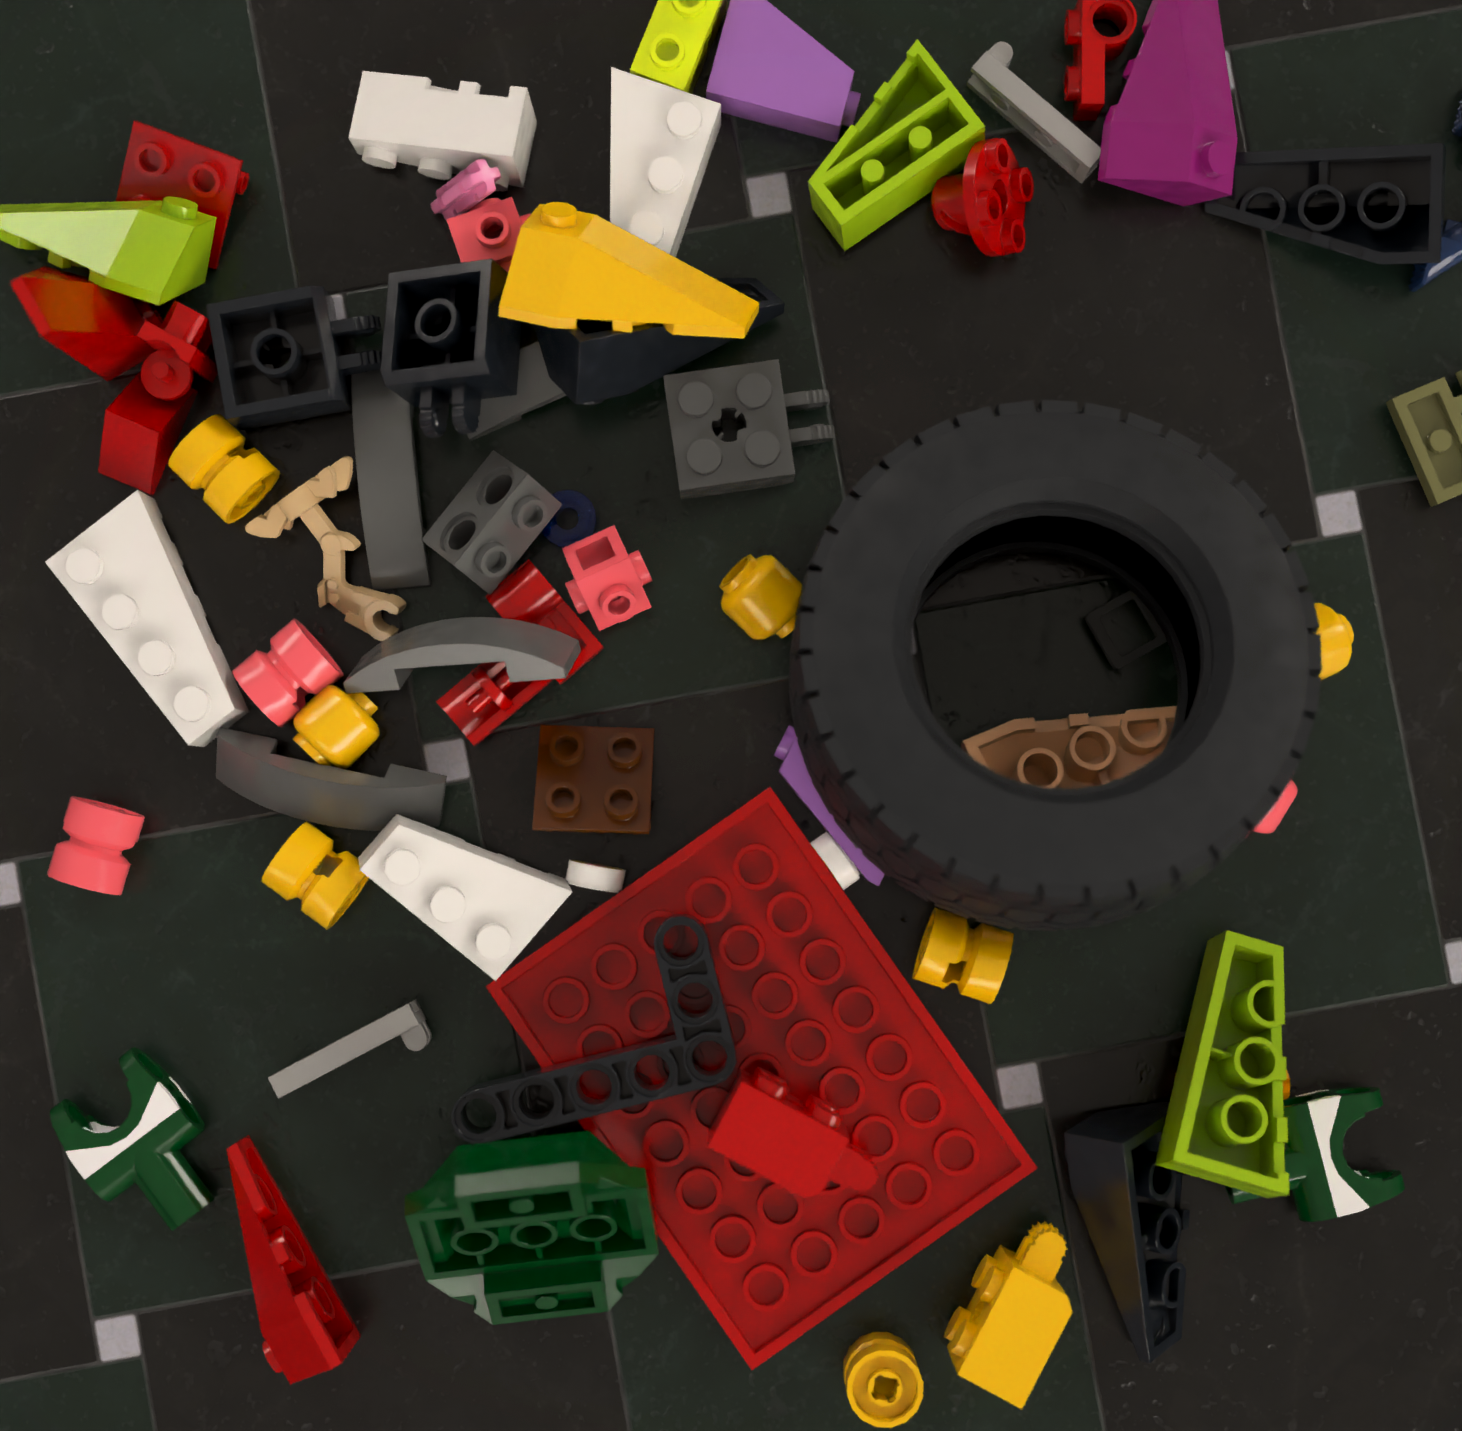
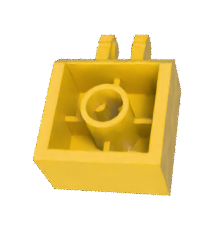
(1012, 1316)

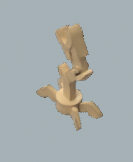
(358, 603)

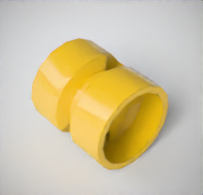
(217, 462)
(316, 875)
(963, 956)
(882, 1379)

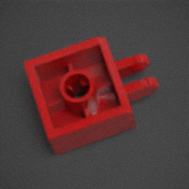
(787, 1138)

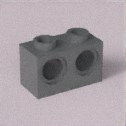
(492, 521)

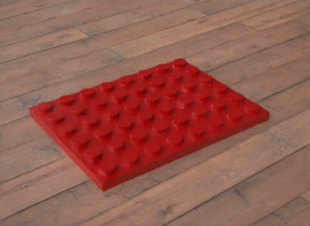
(806, 1002)

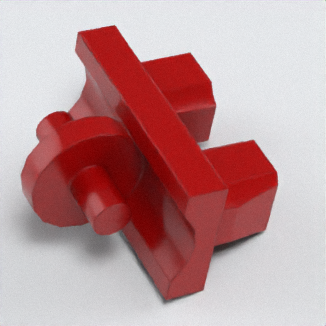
(181, 346)
(487, 699)

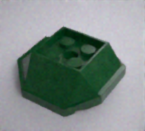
(534, 1227)

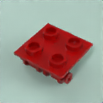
(170, 165)

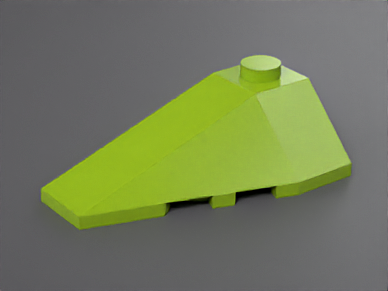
(129, 246)

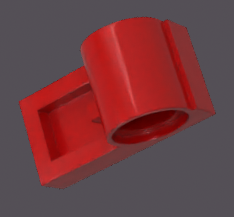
(1086, 79)
(532, 599)

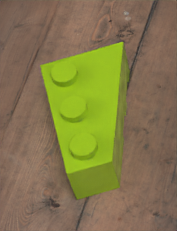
(895, 151)

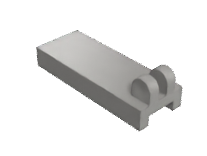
(1032, 113)
(405, 1021)

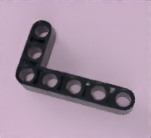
(618, 1064)

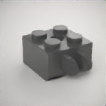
(763, 447)

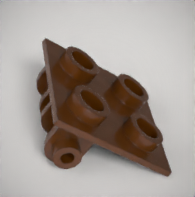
(594, 779)

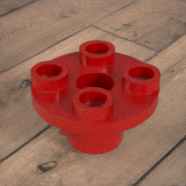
(986, 199)

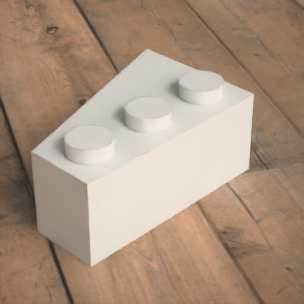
(442, 127)
(657, 156)
(463, 892)

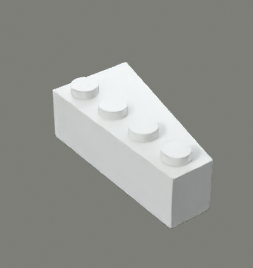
(143, 605)

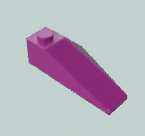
(1176, 113)

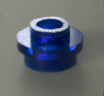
(587, 519)

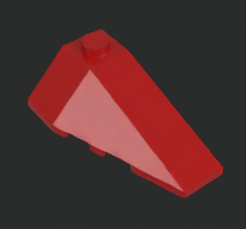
(86, 319)
(294, 1298)

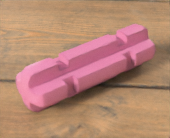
(466, 189)

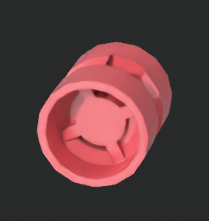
(287, 672)
(95, 847)

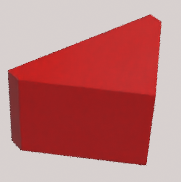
(141, 435)

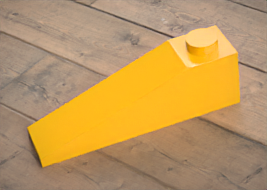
(590, 269)

